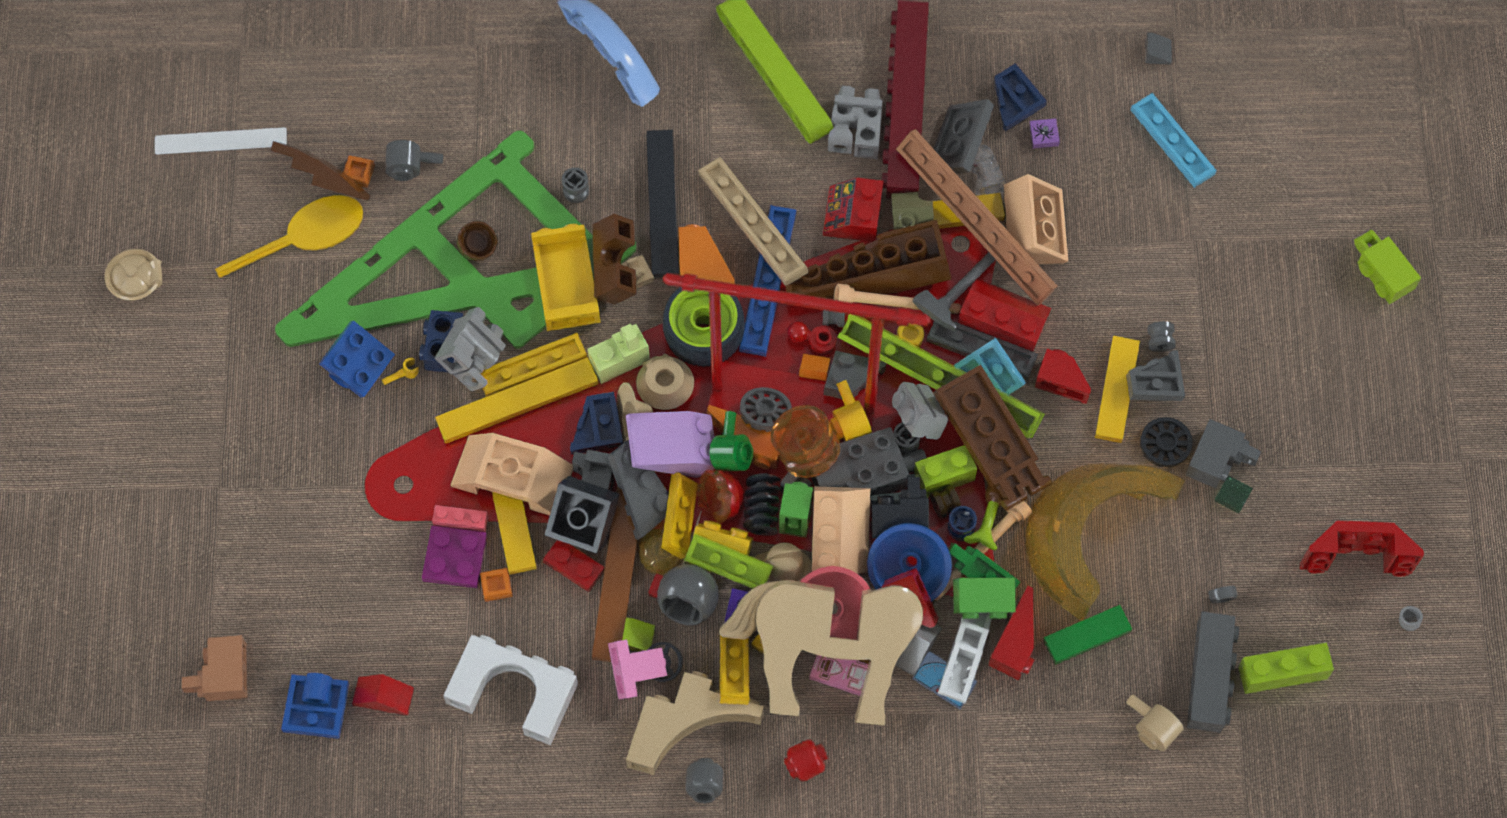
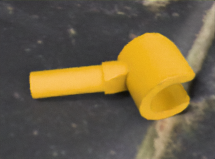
(403, 372)

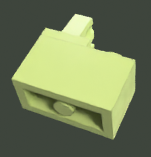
(619, 354)

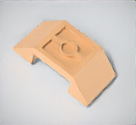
(511, 470)

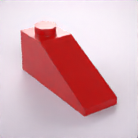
(1016, 644)

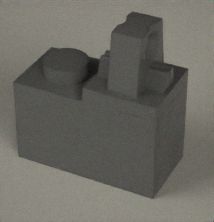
(1218, 451)

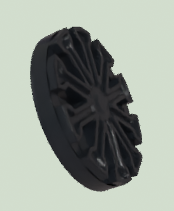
(1166, 442)

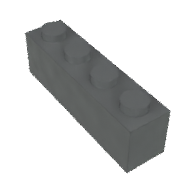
(1211, 672)

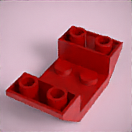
(1399, 551)

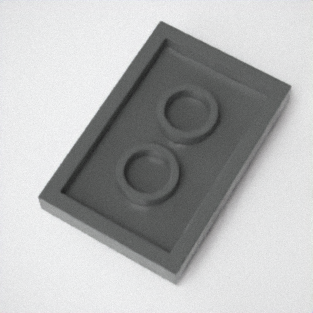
(963, 134)

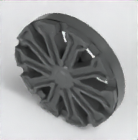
(763, 408)

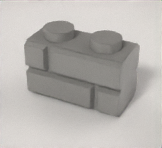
(920, 410)

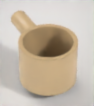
(1158, 725)

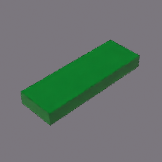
(1087, 634)

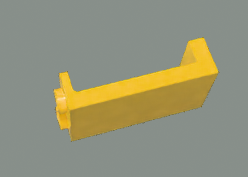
(565, 277)

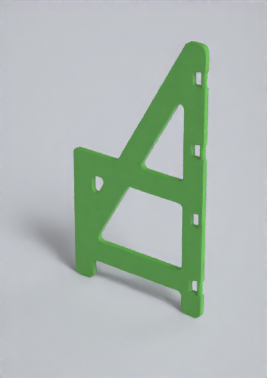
(466, 286)

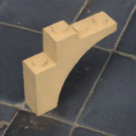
(667, 723)

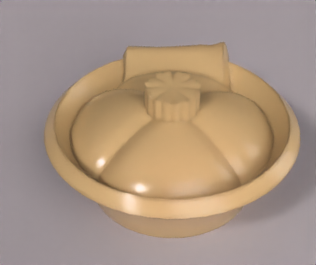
(133, 274)
(664, 382)

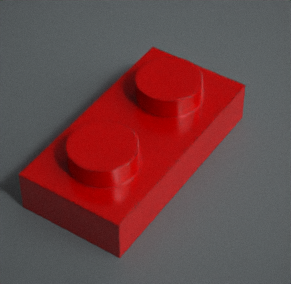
(574, 565)

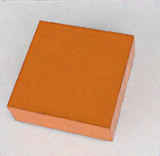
(359, 170)
(814, 367)
(496, 584)

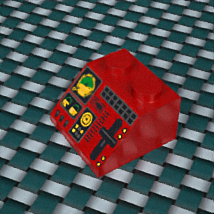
(853, 209)

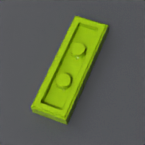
(727, 562)

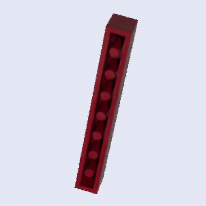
(906, 91)

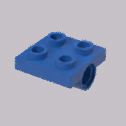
(356, 359)
(315, 705)

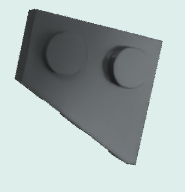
(849, 368)
(1157, 380)

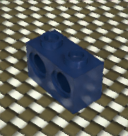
(435, 339)

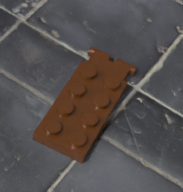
(992, 436)

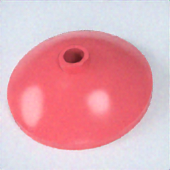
(847, 597)

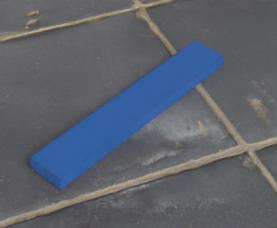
(762, 313)

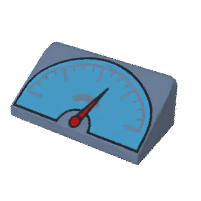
(930, 676)

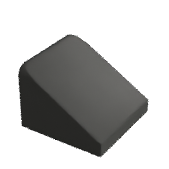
(1158, 49)

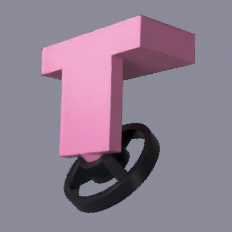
(641, 666)

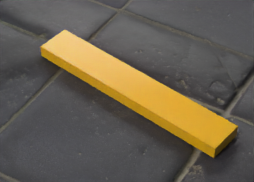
(516, 400)

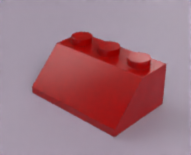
(1004, 315)

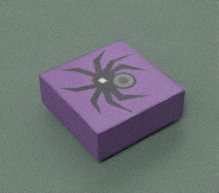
(1044, 133)

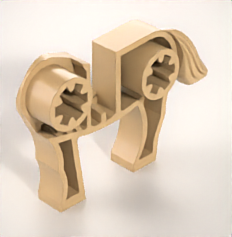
(799, 618)

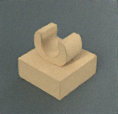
(643, 273)

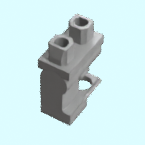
(857, 114)
(472, 347)

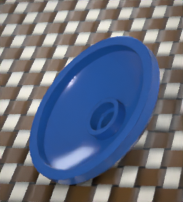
(893, 547)

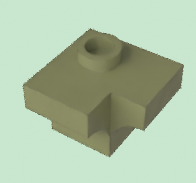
(910, 210)

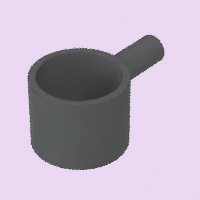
(404, 159)

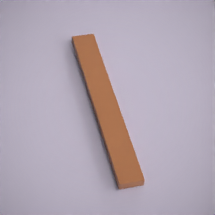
(976, 217)

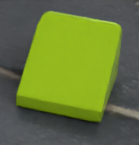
(638, 634)

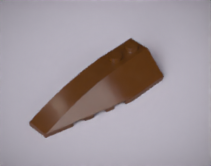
(886, 266)

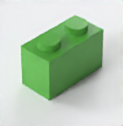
(795, 509)
(984, 596)

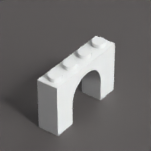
(486, 659)

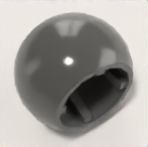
(688, 594)

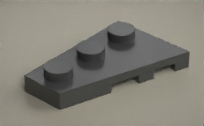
(642, 491)

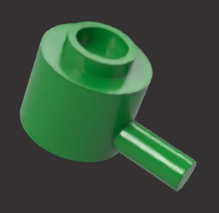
(731, 451)

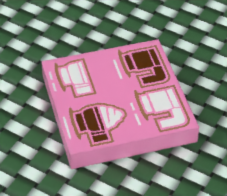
(840, 673)

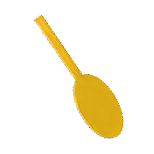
(311, 228)

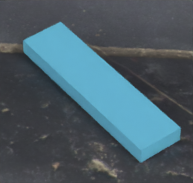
(1173, 140)

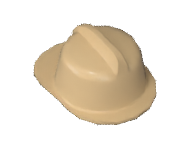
(628, 404)
(787, 562)

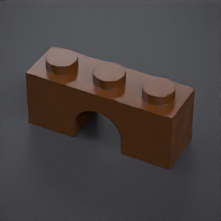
(610, 240)

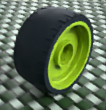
(692, 343)

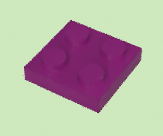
(454, 556)

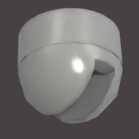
(1408, 615)

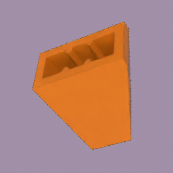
(701, 256)

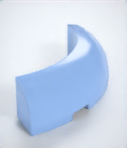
(614, 47)

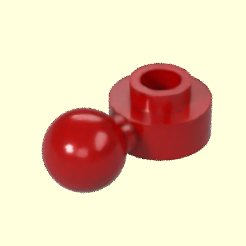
(799, 332)

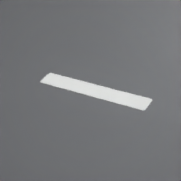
(219, 140)

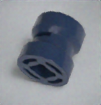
(964, 518)

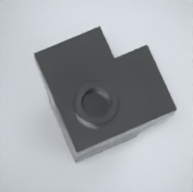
(594, 468)

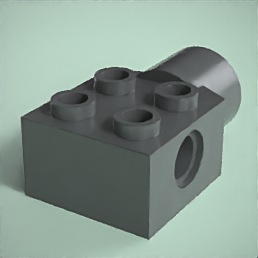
(867, 463)

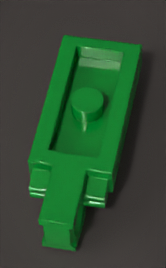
(977, 565)

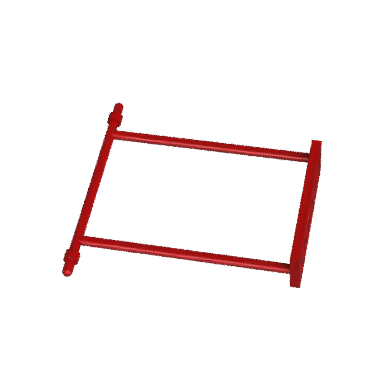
(733, 380)

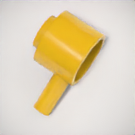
(849, 420)

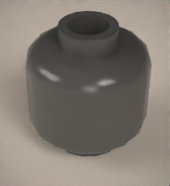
(704, 780)

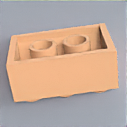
(1037, 218)
(841, 528)

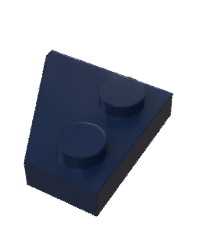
(1016, 96)
(598, 425)

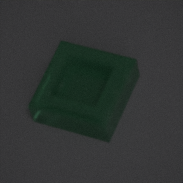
(1233, 494)

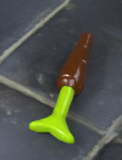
(984, 533)

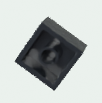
(582, 514)

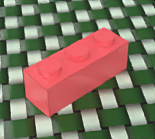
(460, 518)

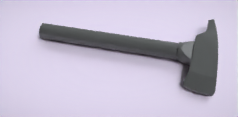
(939, 309)

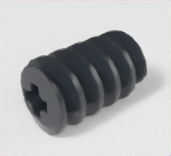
(759, 502)

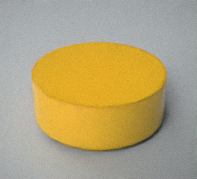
(912, 334)

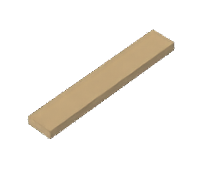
(753, 221)

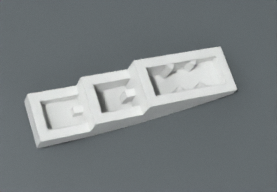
(964, 657)

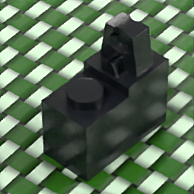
(909, 508)

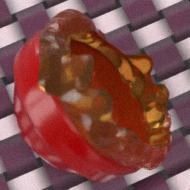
(719, 494)

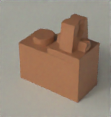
(224, 670)

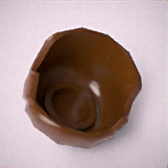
(477, 241)

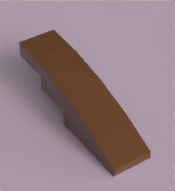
(325, 174)

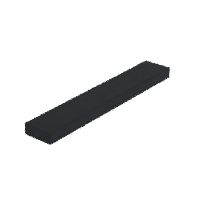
(662, 203)

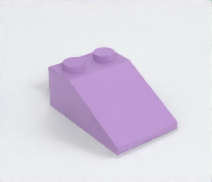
(671, 442)

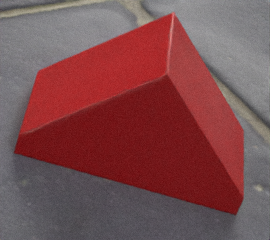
(383, 694)

